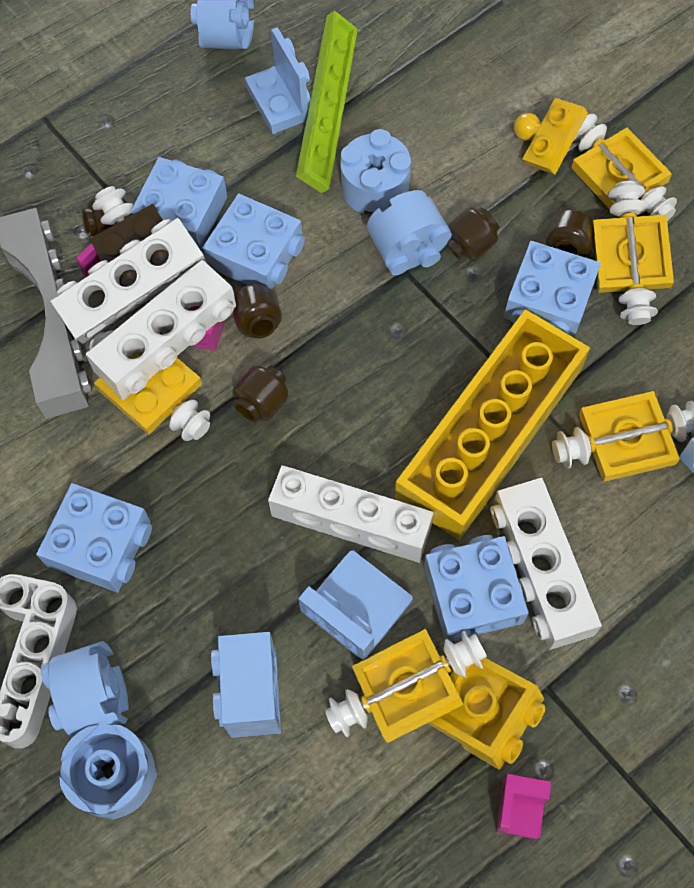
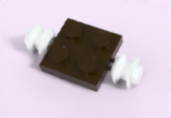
(124, 230)

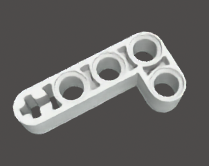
(24, 661)

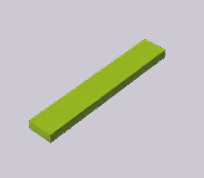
(327, 103)

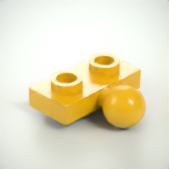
(552, 136)

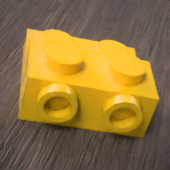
(493, 713)

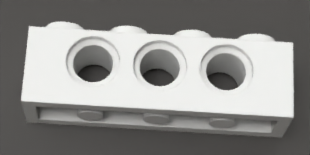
(120, 301)
(168, 310)
(532, 504)
(350, 513)

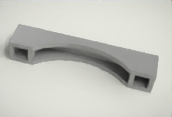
(55, 373)

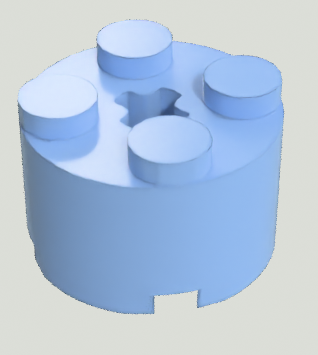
(223, 23)
(374, 171)
(409, 232)
(85, 689)
(85, 781)

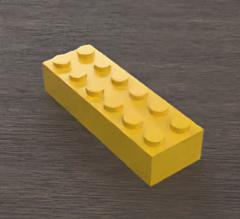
(491, 423)

